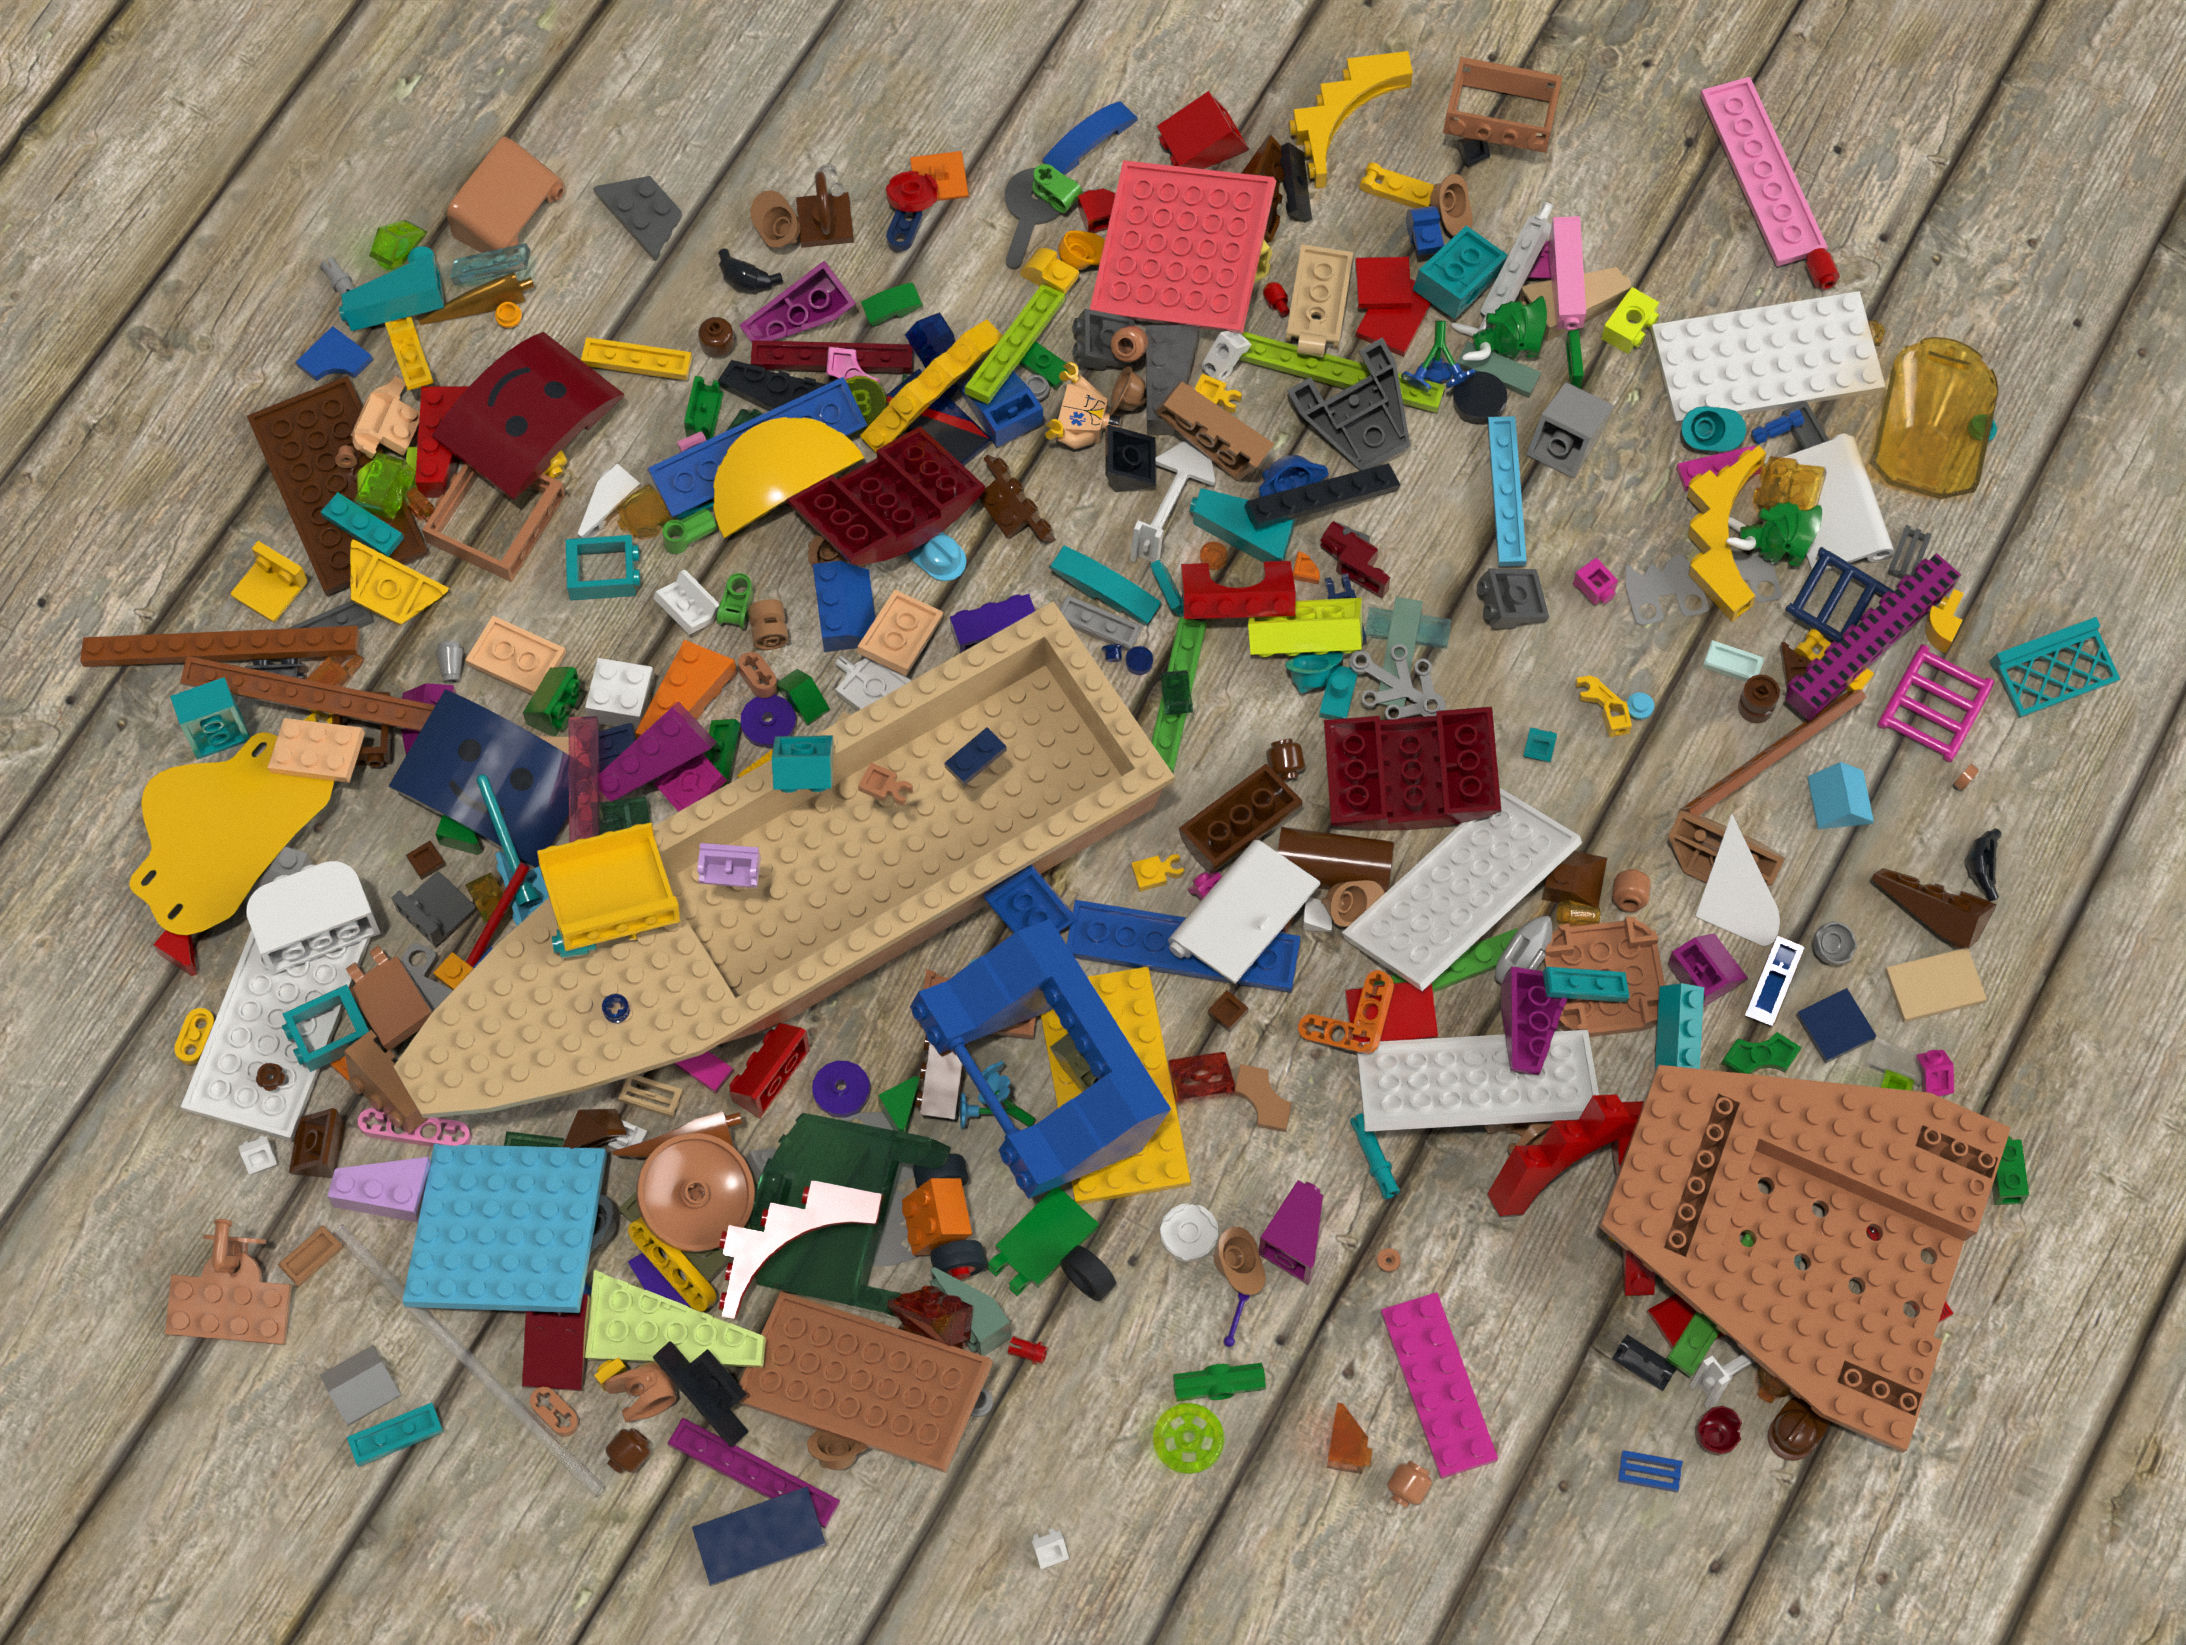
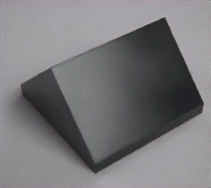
(1129, 459)

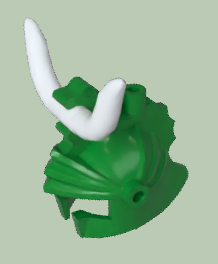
(1513, 329)
(1783, 531)

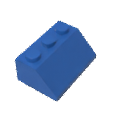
(843, 604)

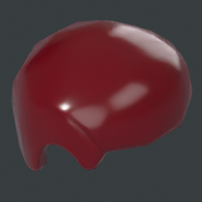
(1719, 1430)

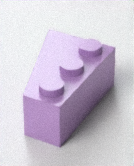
(382, 1189)

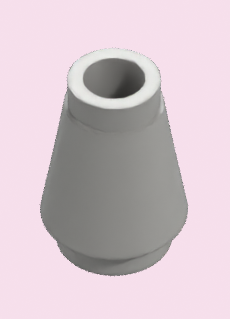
(450, 660)

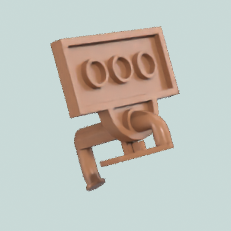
(229, 1296)

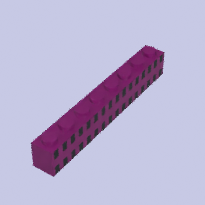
(1872, 637)

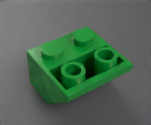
(554, 700)

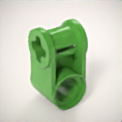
(1057, 189)
(735, 605)

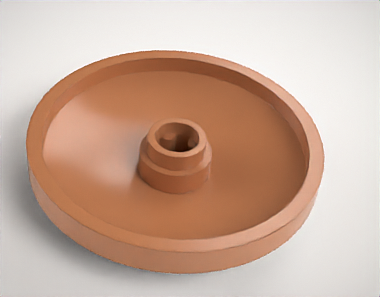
(694, 1191)

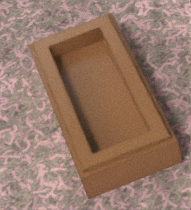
(310, 1256)

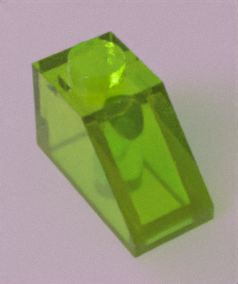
(395, 242)

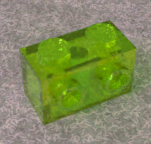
(385, 485)

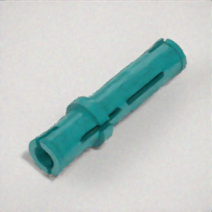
(1378, 1165)

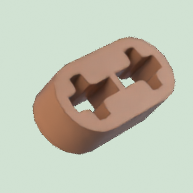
(762, 673)
(559, 1406)

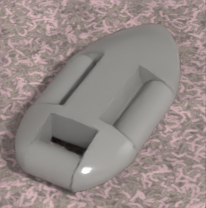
(1526, 947)

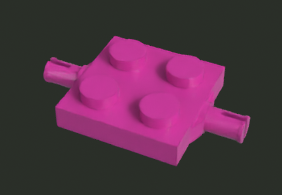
(690, 782)

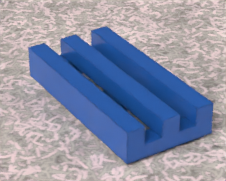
(1654, 1460)

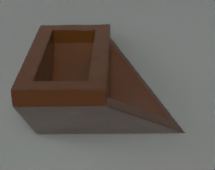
(594, 1128)

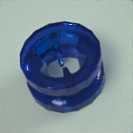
(609, 1002)

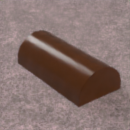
(1239, 818)
(1337, 857)

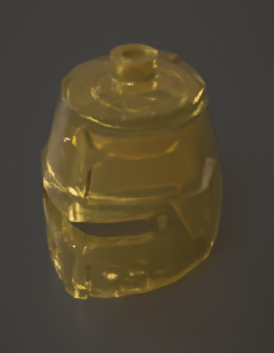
(643, 512)

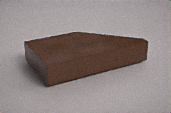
(1792, 663)

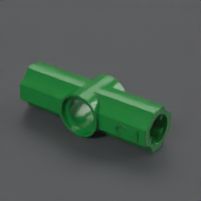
(1219, 1381)

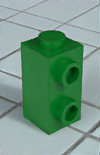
(2011, 1178)

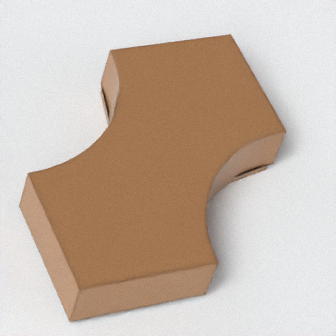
(1270, 1108)

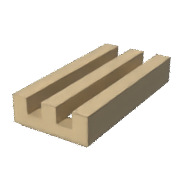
(642, 1104)

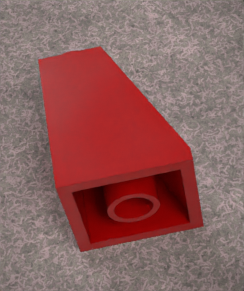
(1201, 134)

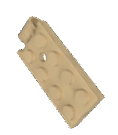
(1319, 291)

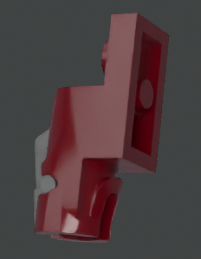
(1355, 557)

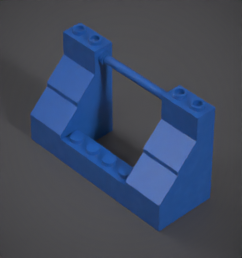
(1018, 982)

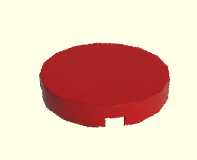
(912, 191)

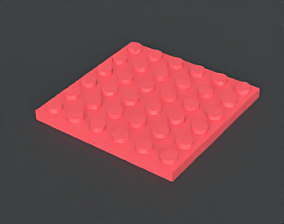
(1183, 246)

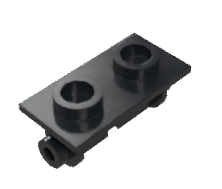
(287, 667)
(1644, 1362)

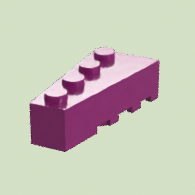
(662, 747)

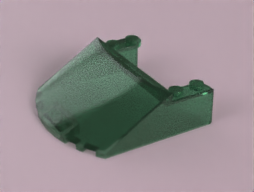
(837, 1259)

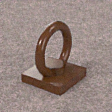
(824, 217)

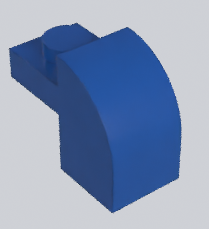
(1424, 229)

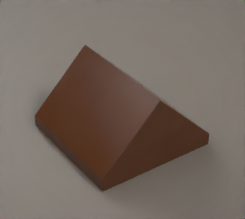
(317, 1144)

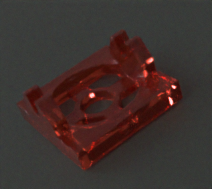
(1213, 1063)

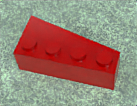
(434, 462)

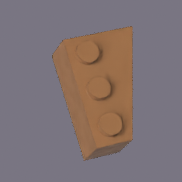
(375, 1077)

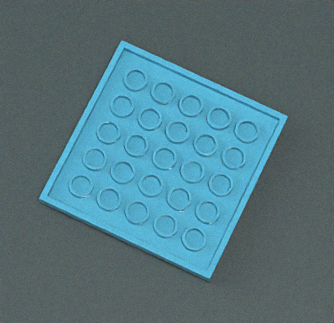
(505, 1228)

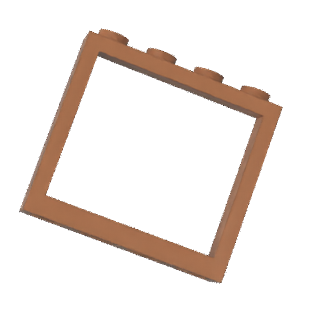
(1505, 80)
(524, 541)

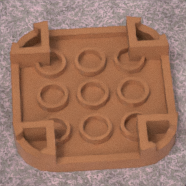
(1617, 947)

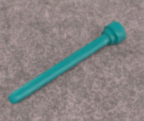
(526, 892)

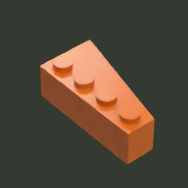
(692, 680)

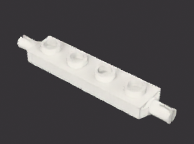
(1518, 262)

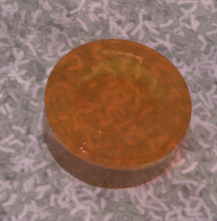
(1213, 554)

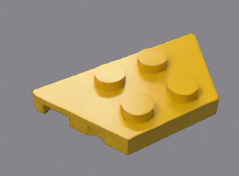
(389, 586)

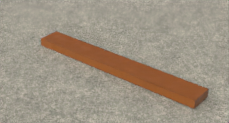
(1774, 752)

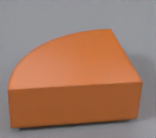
(1305, 569)

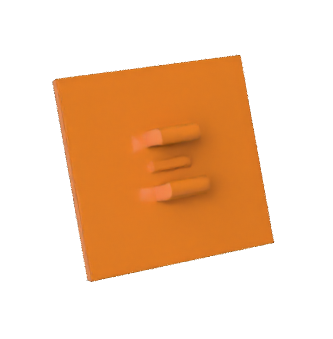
(946, 170)

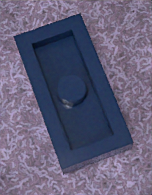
(975, 756)

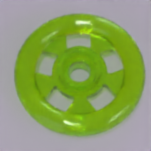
(1212, 1430)

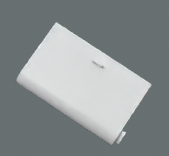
(1850, 514)
(1243, 911)

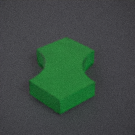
(1773, 1053)

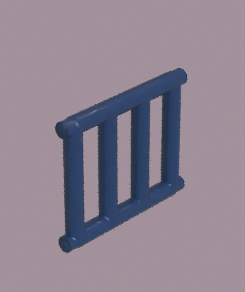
(1848, 572)

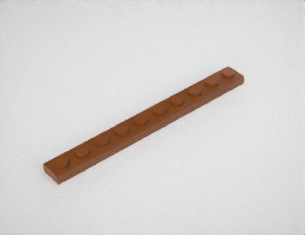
(220, 646)
(309, 694)

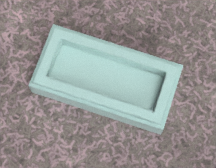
(1732, 661)

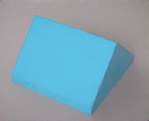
(1840, 797)

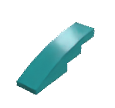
(1107, 585)

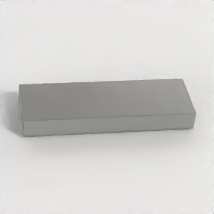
(1100, 623)

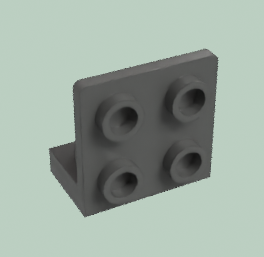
(434, 908)

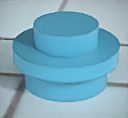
(1640, 706)

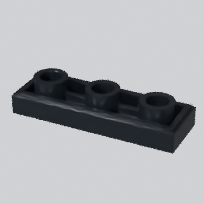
(1295, 182)

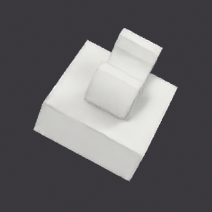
(634, 1136)
(257, 1155)
(1049, 1549)

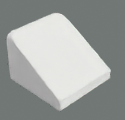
(1316, 916)

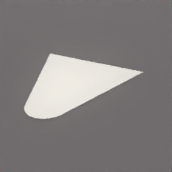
(1737, 893)

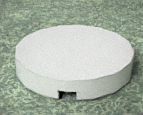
(1189, 1232)

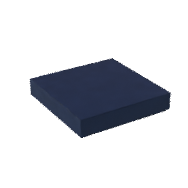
(1836, 1025)

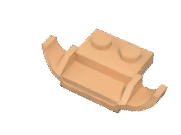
(385, 420)

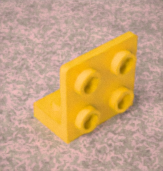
(270, 583)

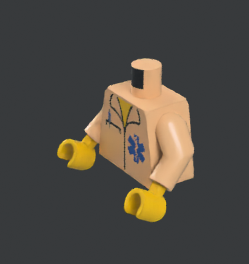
(1082, 412)

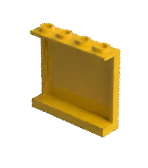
(608, 886)

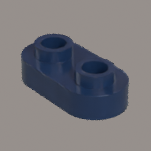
(903, 229)

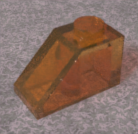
(1348, 1443)

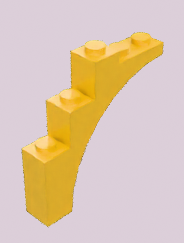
(1361, 82)
(938, 377)
(1714, 567)

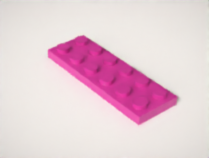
(1439, 1385)

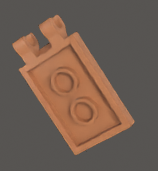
(389, 999)

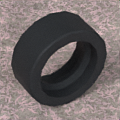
(1088, 1273)

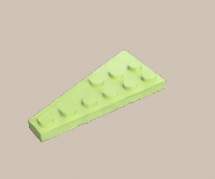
(639, 1323)

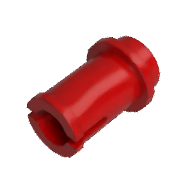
(1029, 1350)

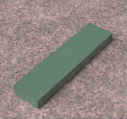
(1402, 631)

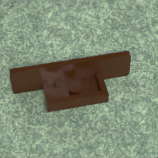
(1009, 504)

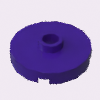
(764, 733)
(841, 1102)

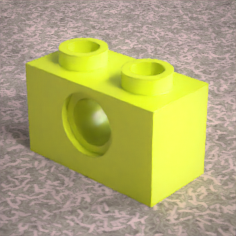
(1634, 307)

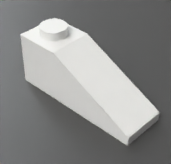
(609, 492)

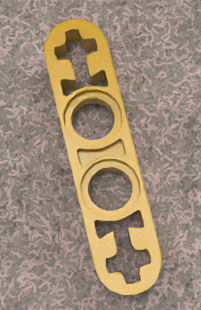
(670, 1266)

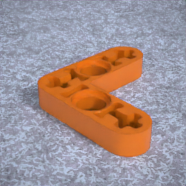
(1361, 1026)

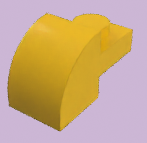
(1049, 270)
(1942, 624)

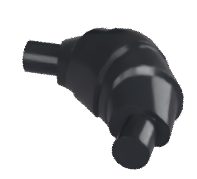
(744, 275)
(1982, 862)

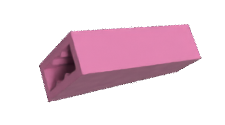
(1567, 272)

